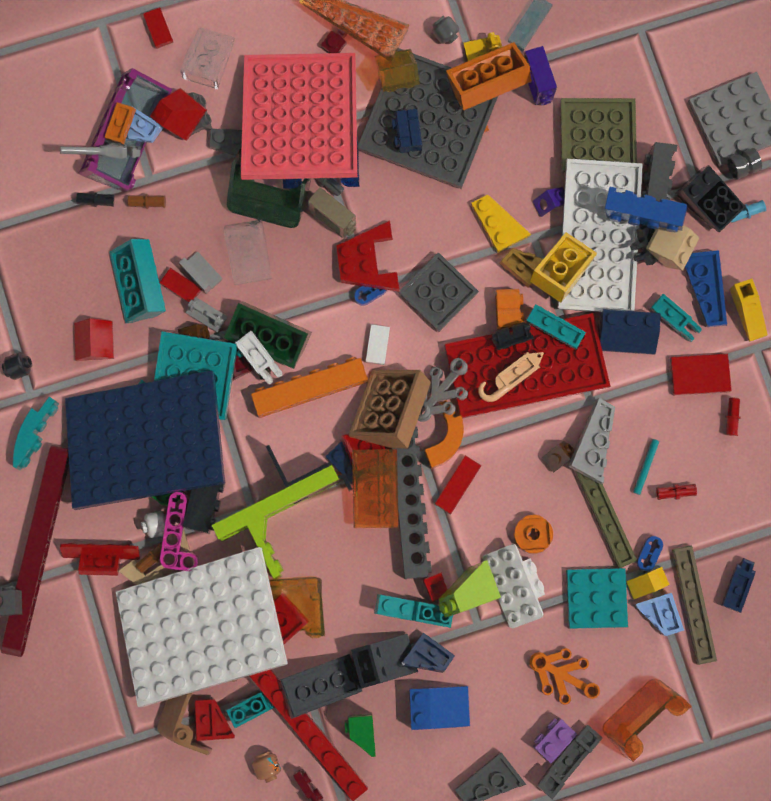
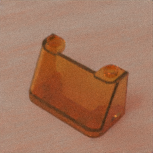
(639, 713)

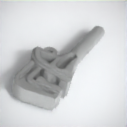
(111, 150)

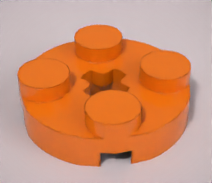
(541, 526)

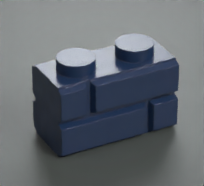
(408, 131)

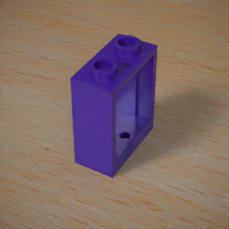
(543, 82)

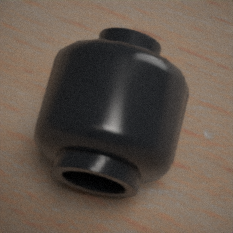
(17, 365)

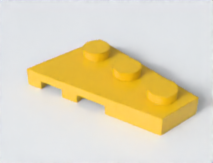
(498, 223)

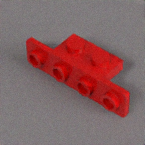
(99, 558)

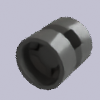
(748, 162)

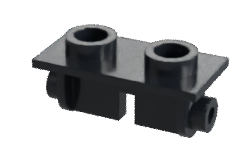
(503, 338)

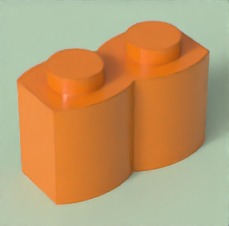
(508, 308)

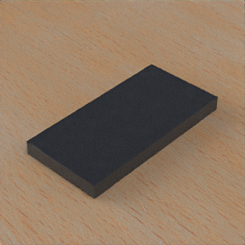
(320, 686)

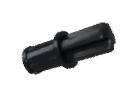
(95, 199)

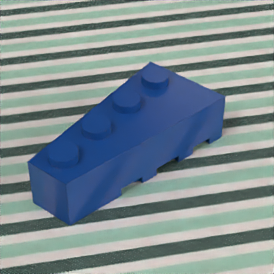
(645, 210)

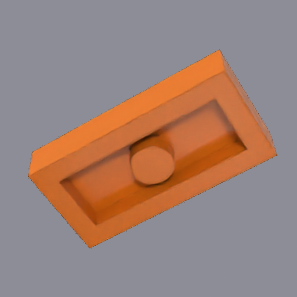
(120, 123)

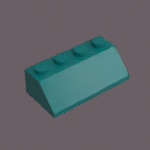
(137, 280)

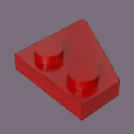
(210, 721)

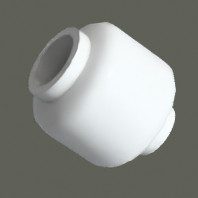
(154, 524)

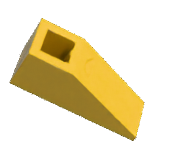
(749, 309)

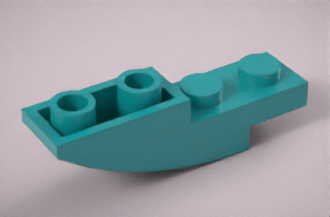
(27, 438)
(411, 611)
(249, 709)

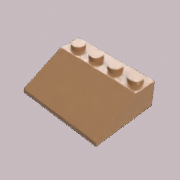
(390, 407)

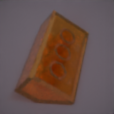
(375, 488)

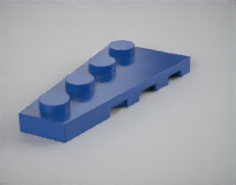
(707, 283)

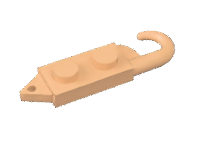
(512, 376)

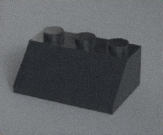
(202, 508)

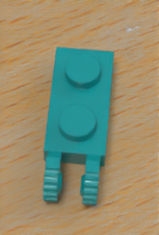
(675, 317)

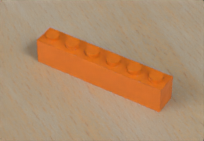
(310, 387)

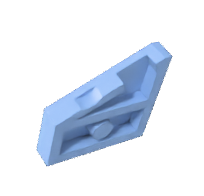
(143, 128)
(662, 614)

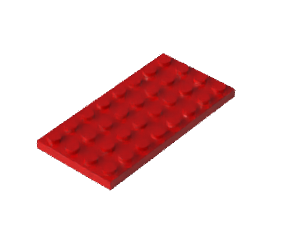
(560, 374)

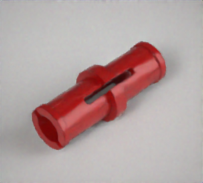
(676, 491)

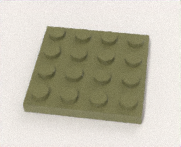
(598, 129)

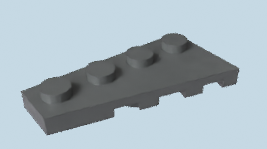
(226, 140)

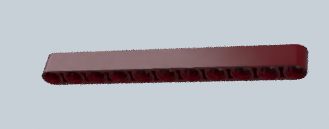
(37, 549)

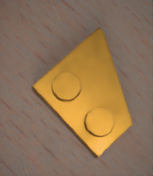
(521, 265)

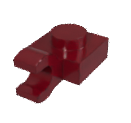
(334, 42)

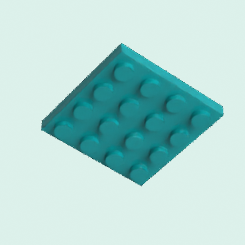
(190, 355)

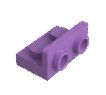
(554, 740)

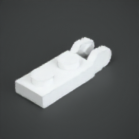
(258, 356)

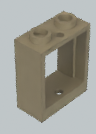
(332, 213)

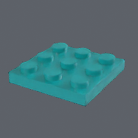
(597, 598)

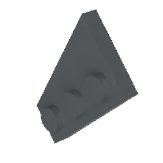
(492, 779)

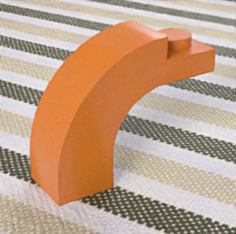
(448, 447)

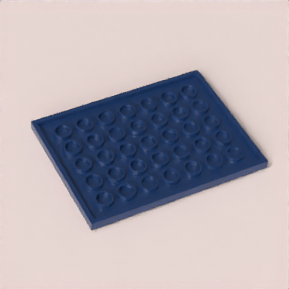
(144, 440)

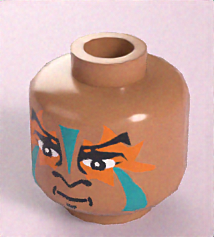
(266, 766)

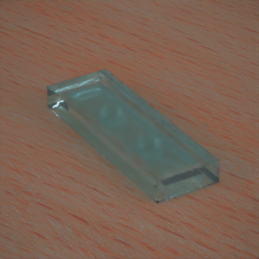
(530, 23)

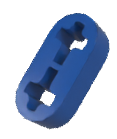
(370, 297)
(645, 552)

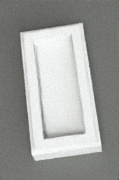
(377, 344)

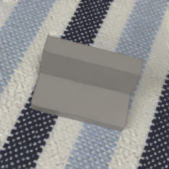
(201, 272)

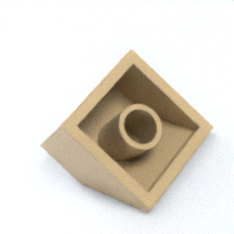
(673, 248)

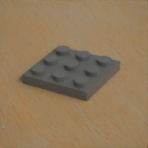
(438, 292)

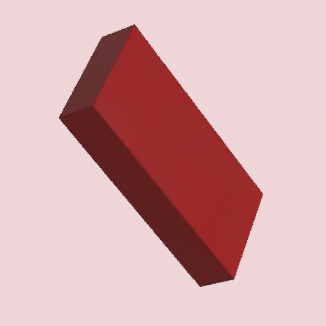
(158, 28)
(180, 285)

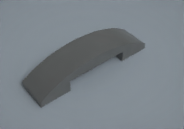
(568, 761)

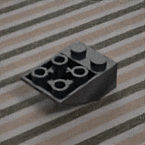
(710, 198)
(382, 661)

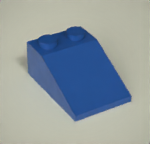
(439, 707)

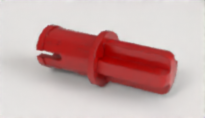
(733, 417)

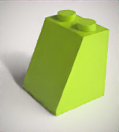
(470, 590)

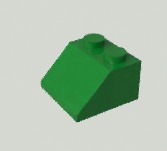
(362, 732)

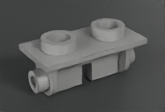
(206, 314)

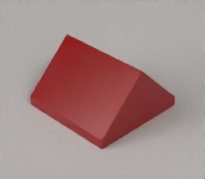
(93, 339)

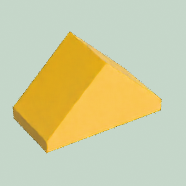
(647, 583)

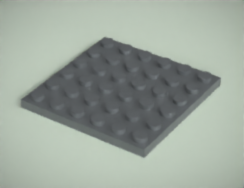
(447, 132)

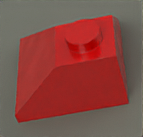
(179, 113)

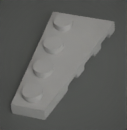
(594, 441)

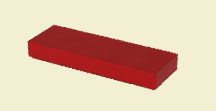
(458, 484)

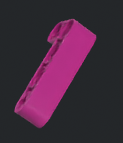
(178, 531)

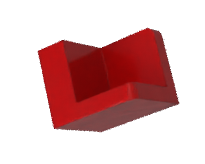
(435, 586)

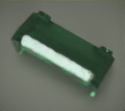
(265, 201)

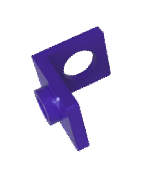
(553, 198)

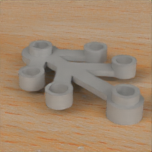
(439, 391)

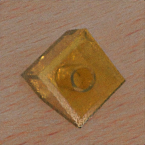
(399, 73)

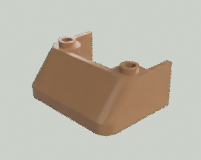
(172, 728)

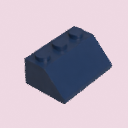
(629, 331)

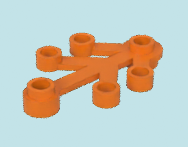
(561, 673)

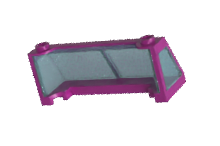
(132, 90)

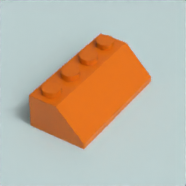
(489, 76)

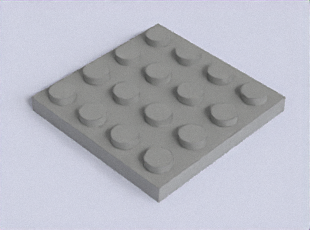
(734, 117)

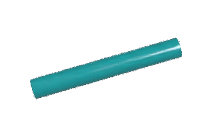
(646, 466)

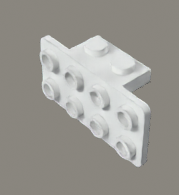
(517, 585)

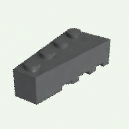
(659, 169)

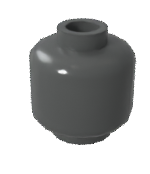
(445, 30)

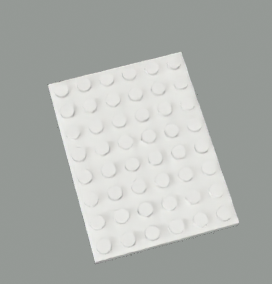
(201, 627)

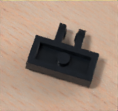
(644, 235)

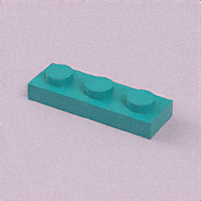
(555, 327)

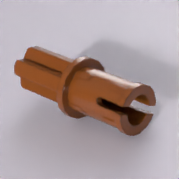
(146, 201)
(152, 557)

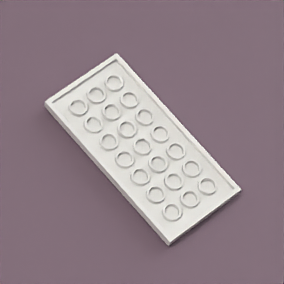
(612, 274)

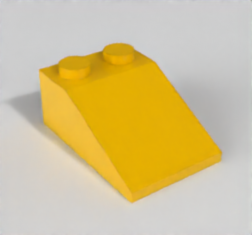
(562, 267)

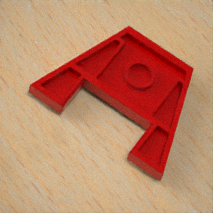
(359, 262)

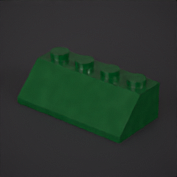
(279, 337)

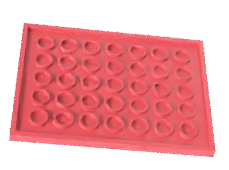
(299, 116)

